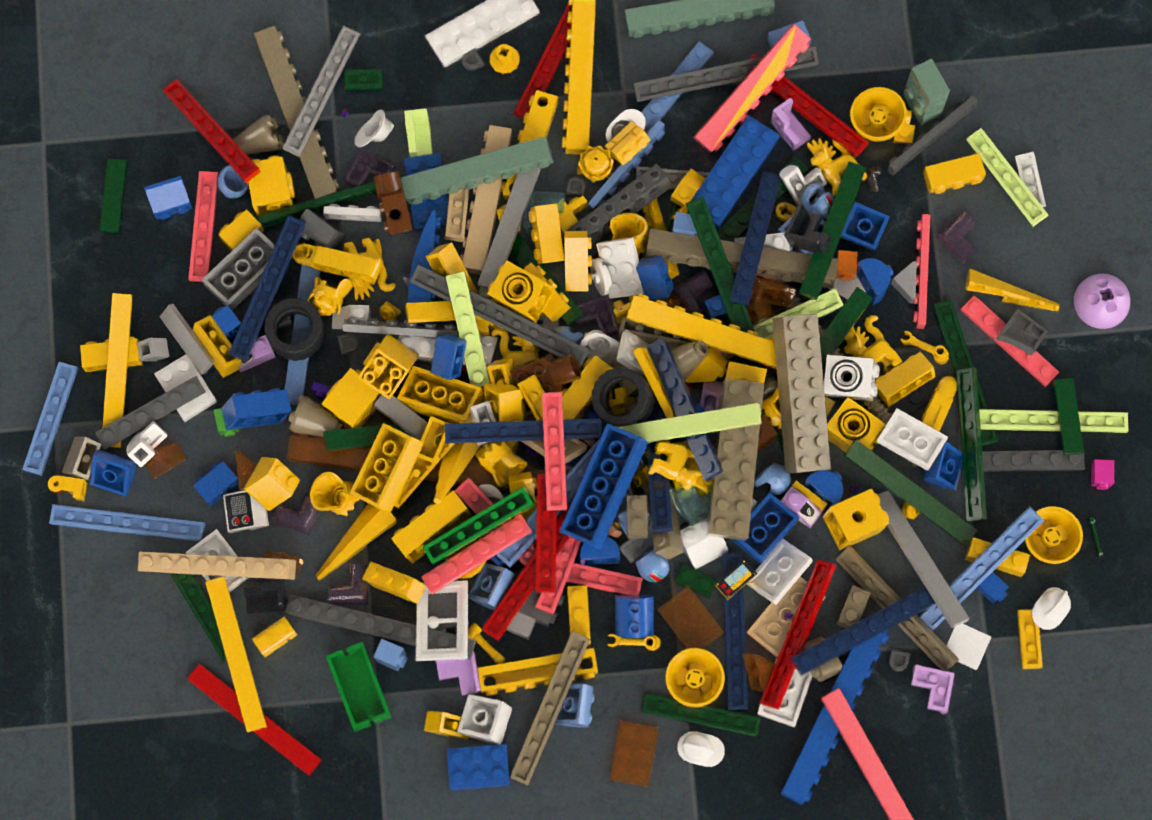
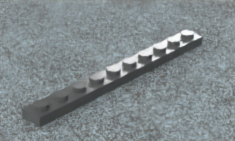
(711, 77)
(503, 317)
(369, 624)

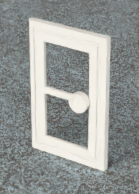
(423, 622)

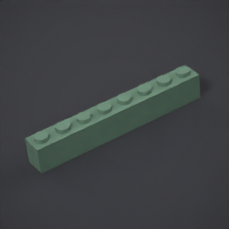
(691, 14)
(477, 170)

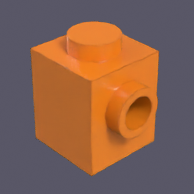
(846, 265)

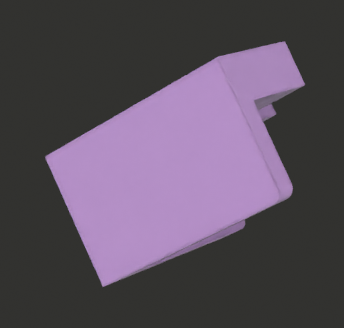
(789, 126)
(461, 668)
(938, 682)

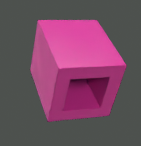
(1102, 474)

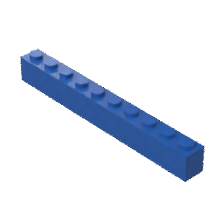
(825, 730)

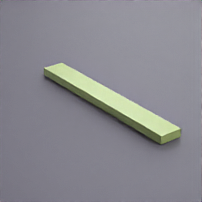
(1048, 420)
(697, 423)

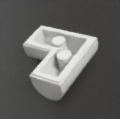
(798, 184)

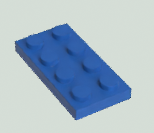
(423, 210)

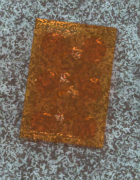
(690, 620)
(634, 754)

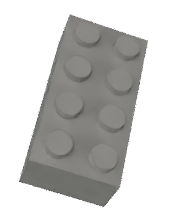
(240, 270)

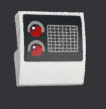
(244, 512)

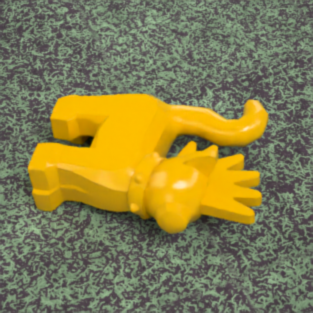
(831, 169)
(373, 251)
(879, 350)
(528, 353)
(674, 467)

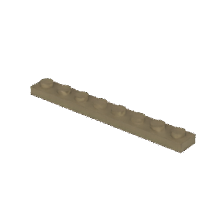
(884, 597)
(549, 708)

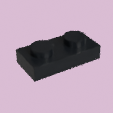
(910, 403)

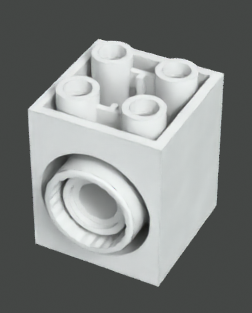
(862, 384)

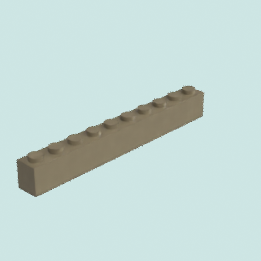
(291, 102)
(773, 262)

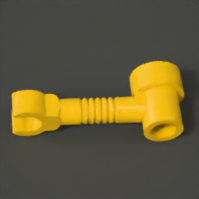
(938, 358)
(473, 633)
(637, 641)

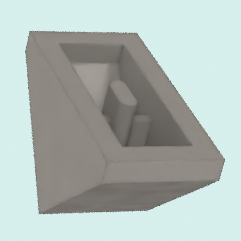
(906, 282)

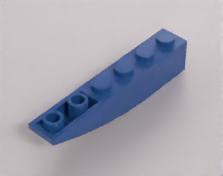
(426, 244)

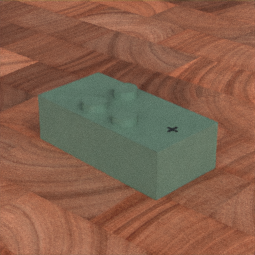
(926, 92)

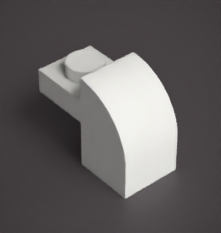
(143, 443)

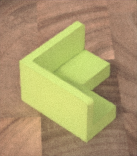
(418, 132)

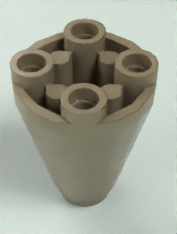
(261, 136)
(689, 356)
(312, 418)

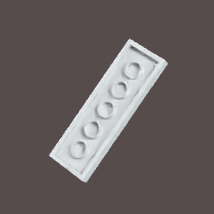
(478, 27)

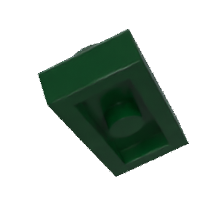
(364, 79)
(696, 581)

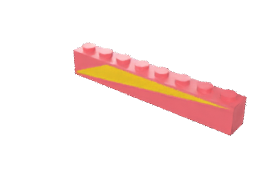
(752, 88)

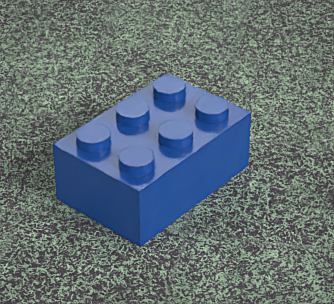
(256, 409)
(767, 527)
(478, 767)

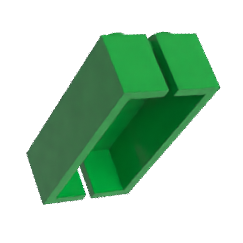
(358, 687)

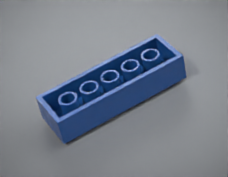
(736, 169)
(603, 486)

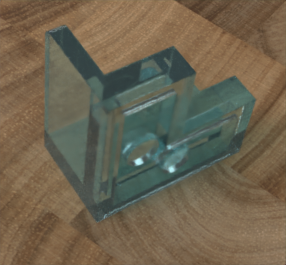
(543, 198)
(690, 506)

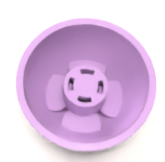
(1097, 308)

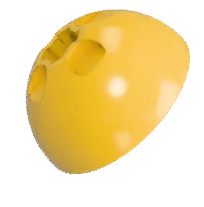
(874, 106)
(1060, 526)
(688, 668)

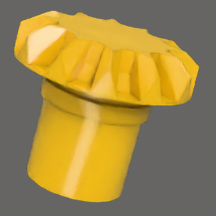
(504, 59)

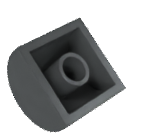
(320, 230)

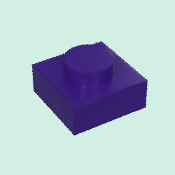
(320, 390)

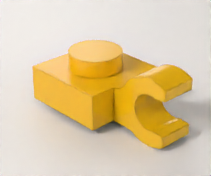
(906, 134)

